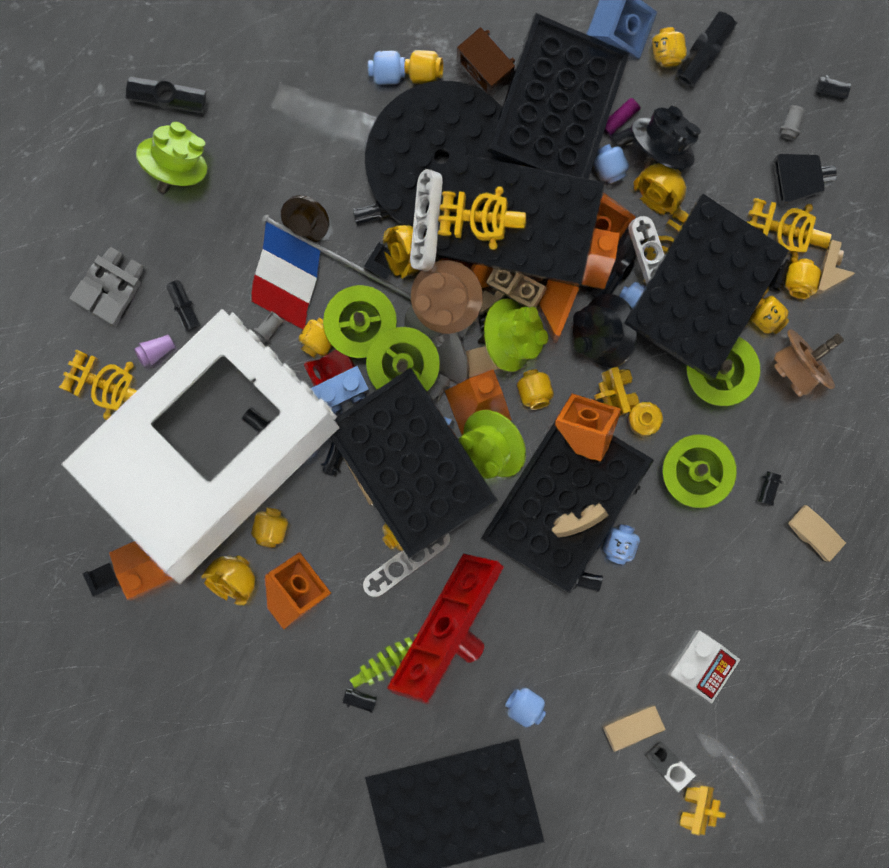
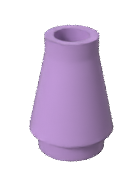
(153, 350)

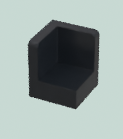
(377, 262)
(101, 580)

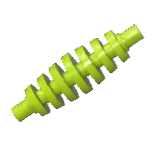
(384, 664)

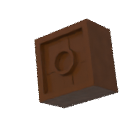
(485, 62)

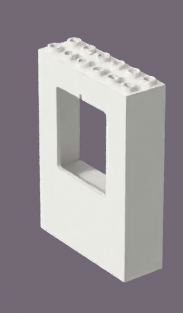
(158, 492)

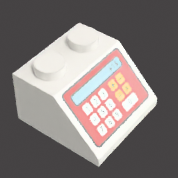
(704, 666)

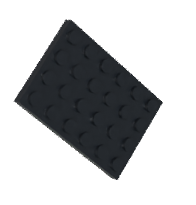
(558, 100)
(558, 218)
(706, 287)
(411, 463)
(560, 484)
(455, 808)

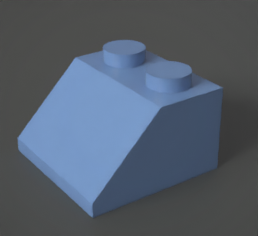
(623, 24)

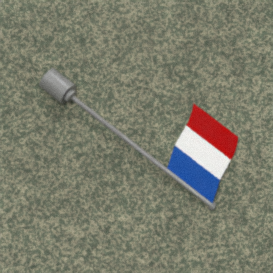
(290, 272)

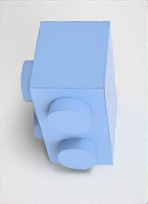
(342, 389)

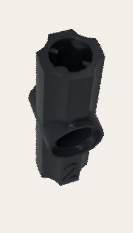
(706, 48)
(149, 92)
(622, 266)

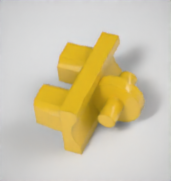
(613, 390)
(698, 821)

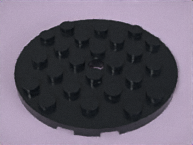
(418, 126)

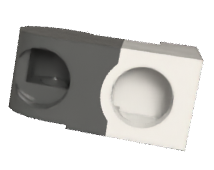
(670, 766)

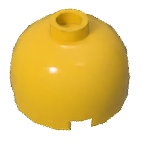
(661, 188)
(399, 245)
(231, 578)

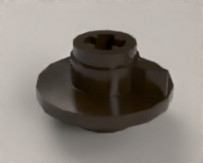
(305, 217)

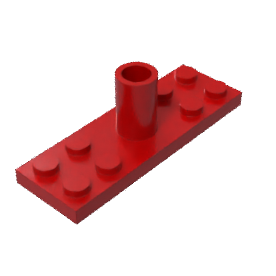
(447, 629)

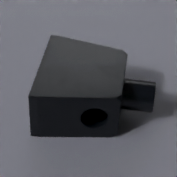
(801, 177)

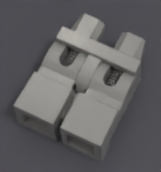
(90, 290)

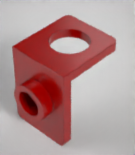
(328, 366)

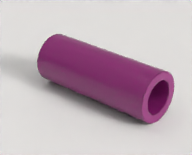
(621, 116)

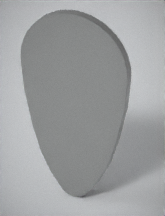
(449, 347)

